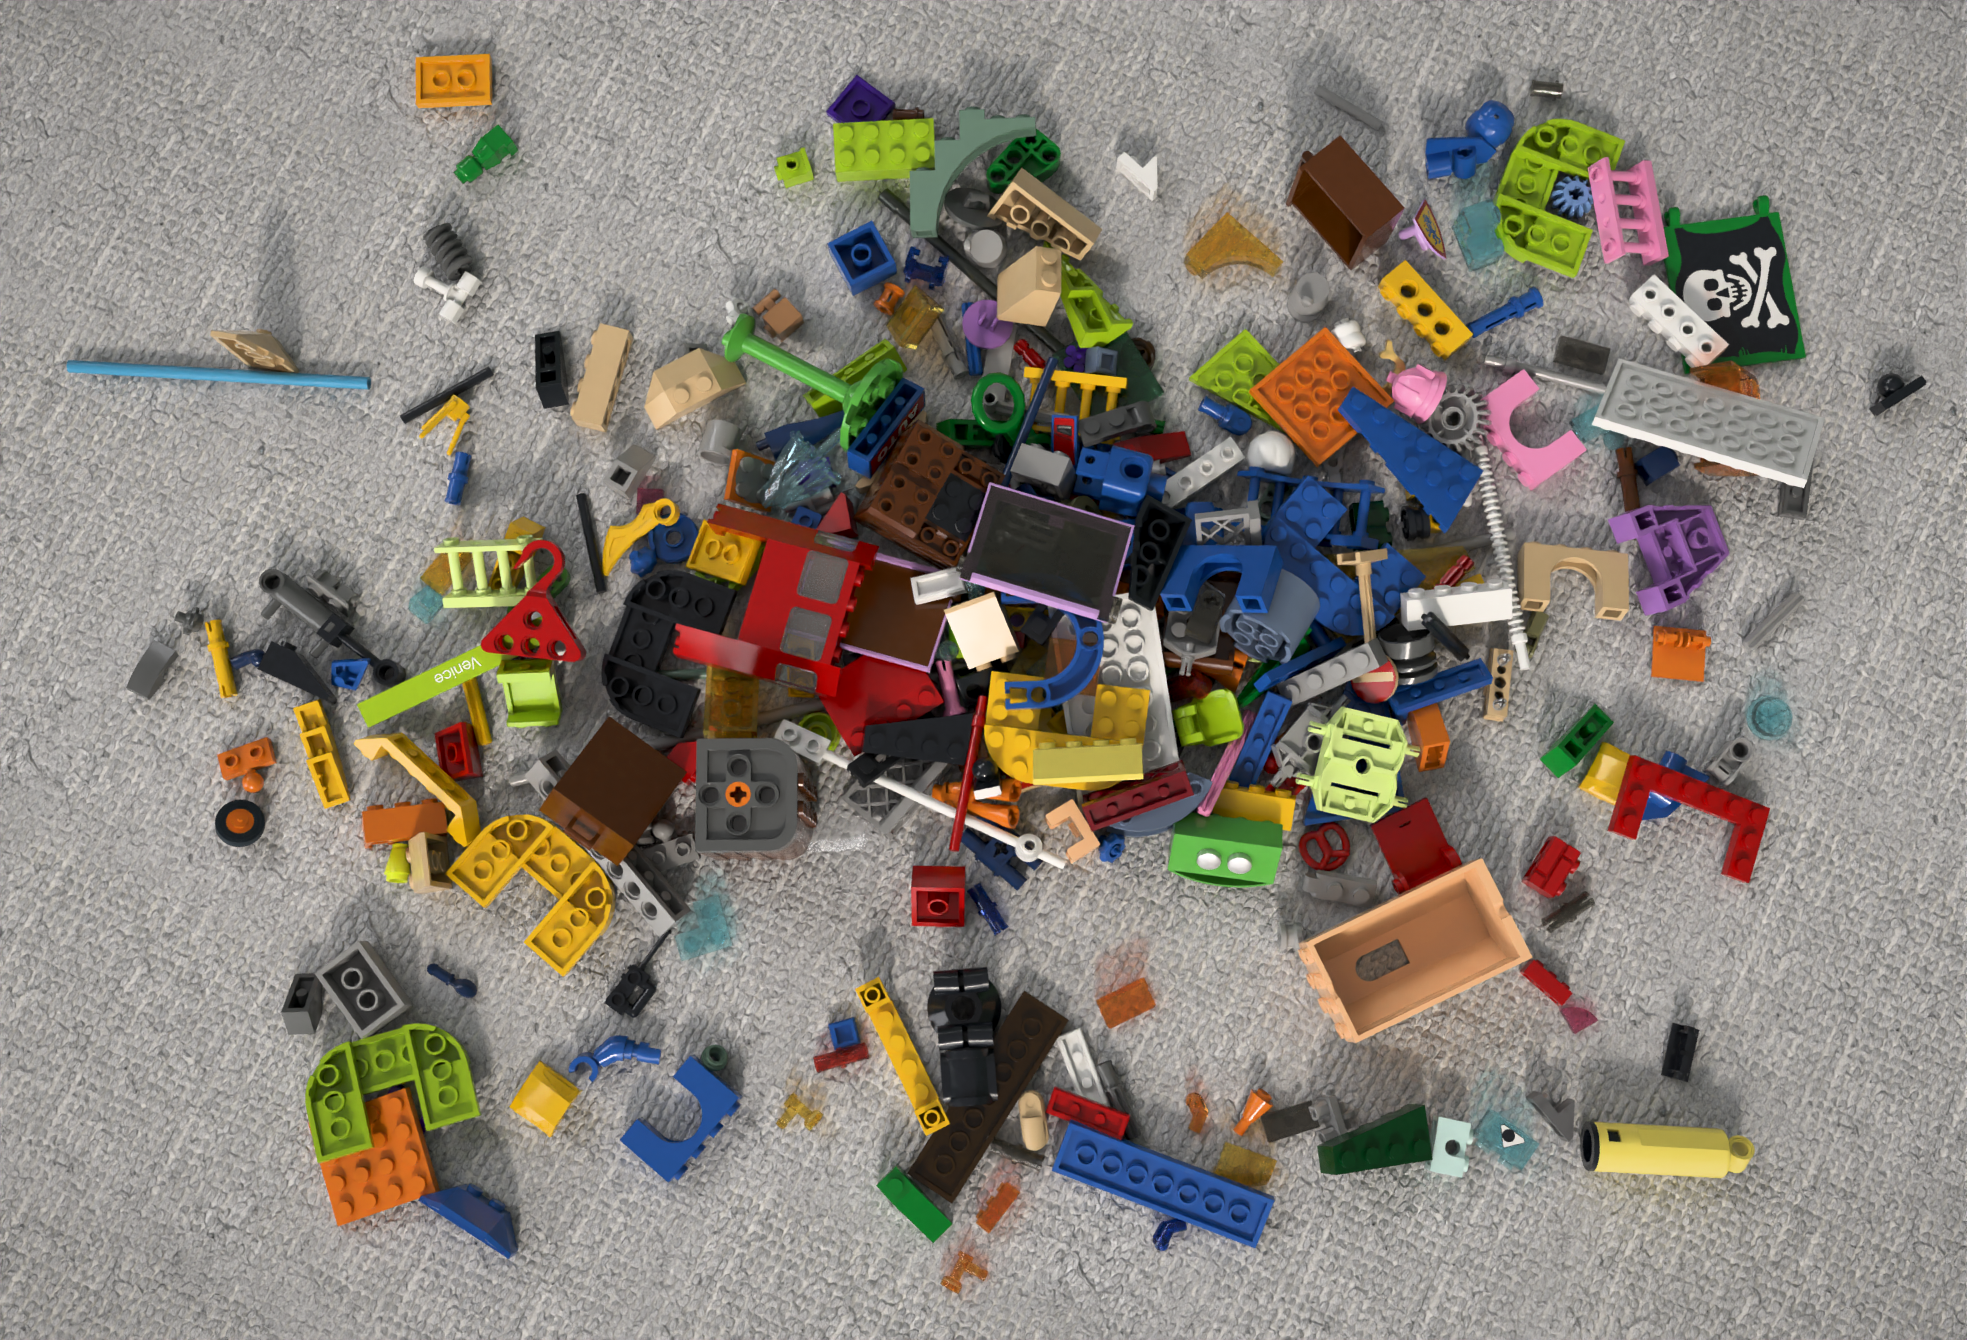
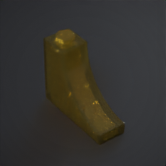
(1230, 245)

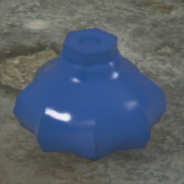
(642, 561)
(1111, 847)

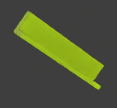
(851, 373)

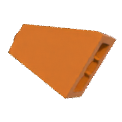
(1430, 734)

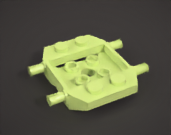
(1339, 759)

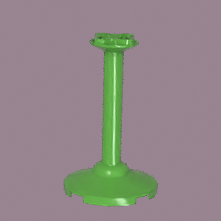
(858, 400)

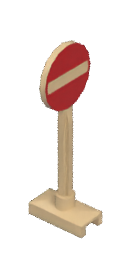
(1381, 682)

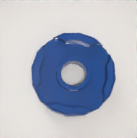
(678, 552)

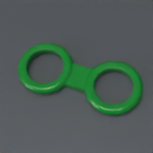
(1011, 427)

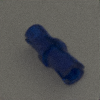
(987, 908)

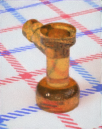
(963, 1264)

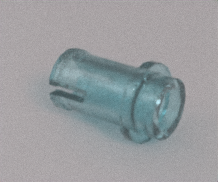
(946, 651)

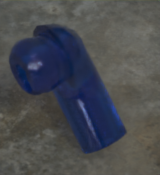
(1165, 1231)

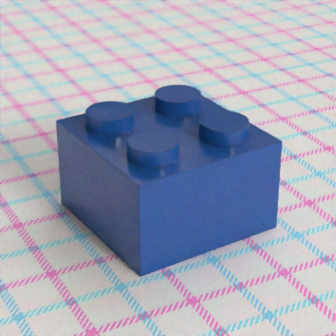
(862, 258)

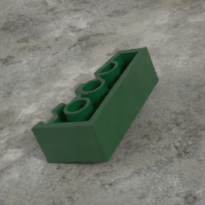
(1386, 1142)

